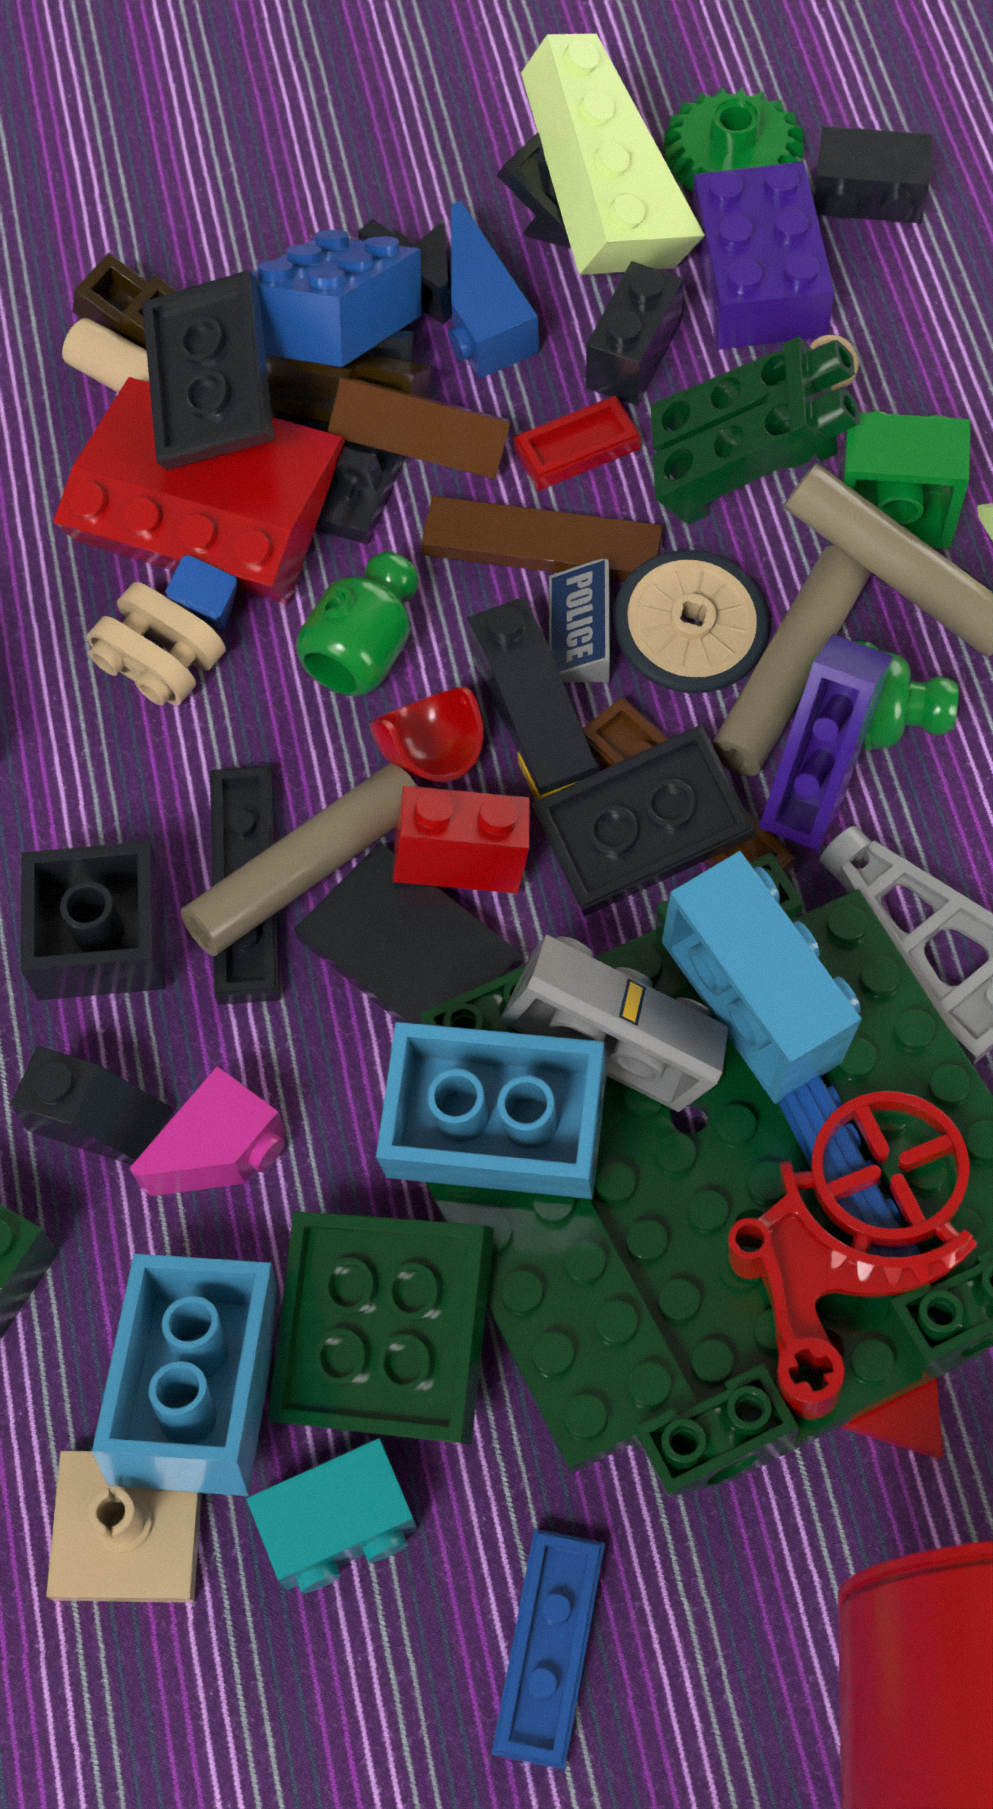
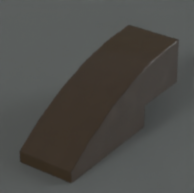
(114, 298)
(311, 387)

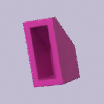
(212, 1140)

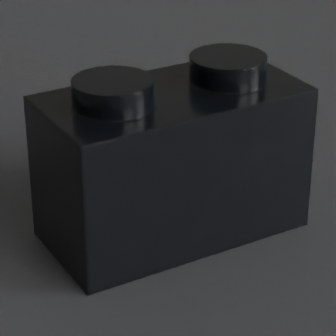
(872, 174)
(634, 333)

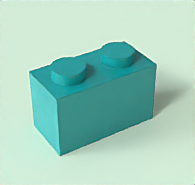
(332, 1518)

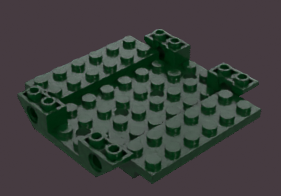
(630, 1297)

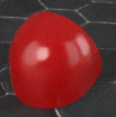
(432, 736)

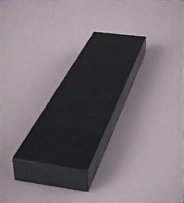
(239, 832)

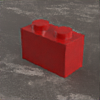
(461, 839)

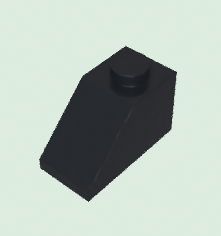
(87, 1106)

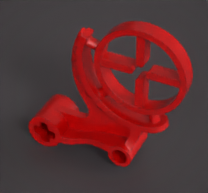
(806, 1262)

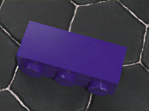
(825, 741)

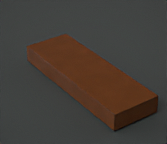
(418, 427)

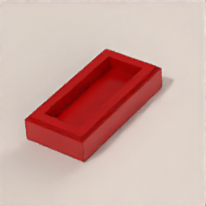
(576, 443)

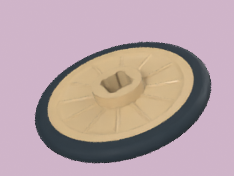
(683, 654)

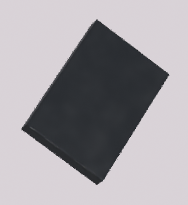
(207, 370)
(643, 820)
(403, 940)

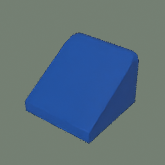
(203, 591)

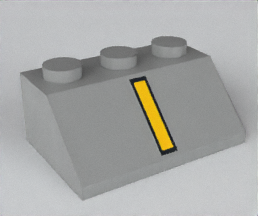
(649, 1039)

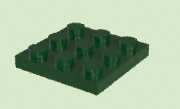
(382, 1326)

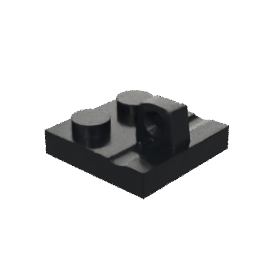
(357, 488)

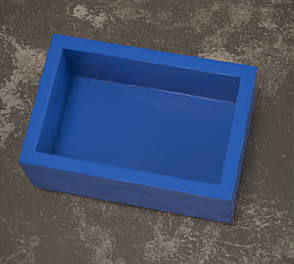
(337, 296)

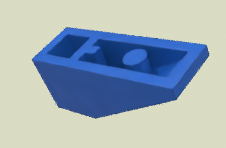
(489, 312)

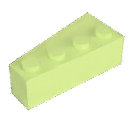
(604, 162)

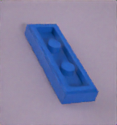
(548, 1650)

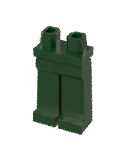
(750, 424)

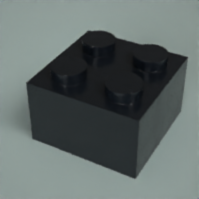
(92, 921)

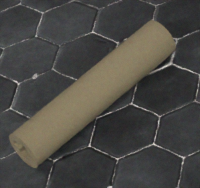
(895, 556)
(785, 665)
(296, 862)

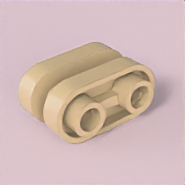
(157, 673)

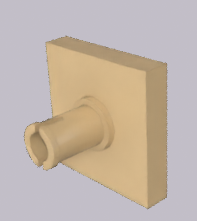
(120, 1539)

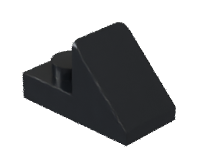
(531, 182)
(434, 266)

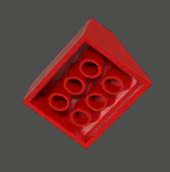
(233, 511)

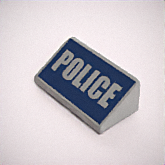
(580, 622)

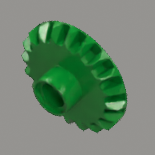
(730, 135)

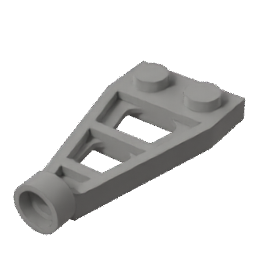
(965, 1007)

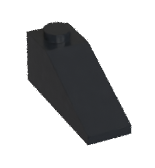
(530, 695)

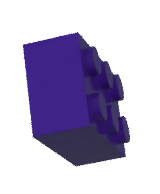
(762, 255)

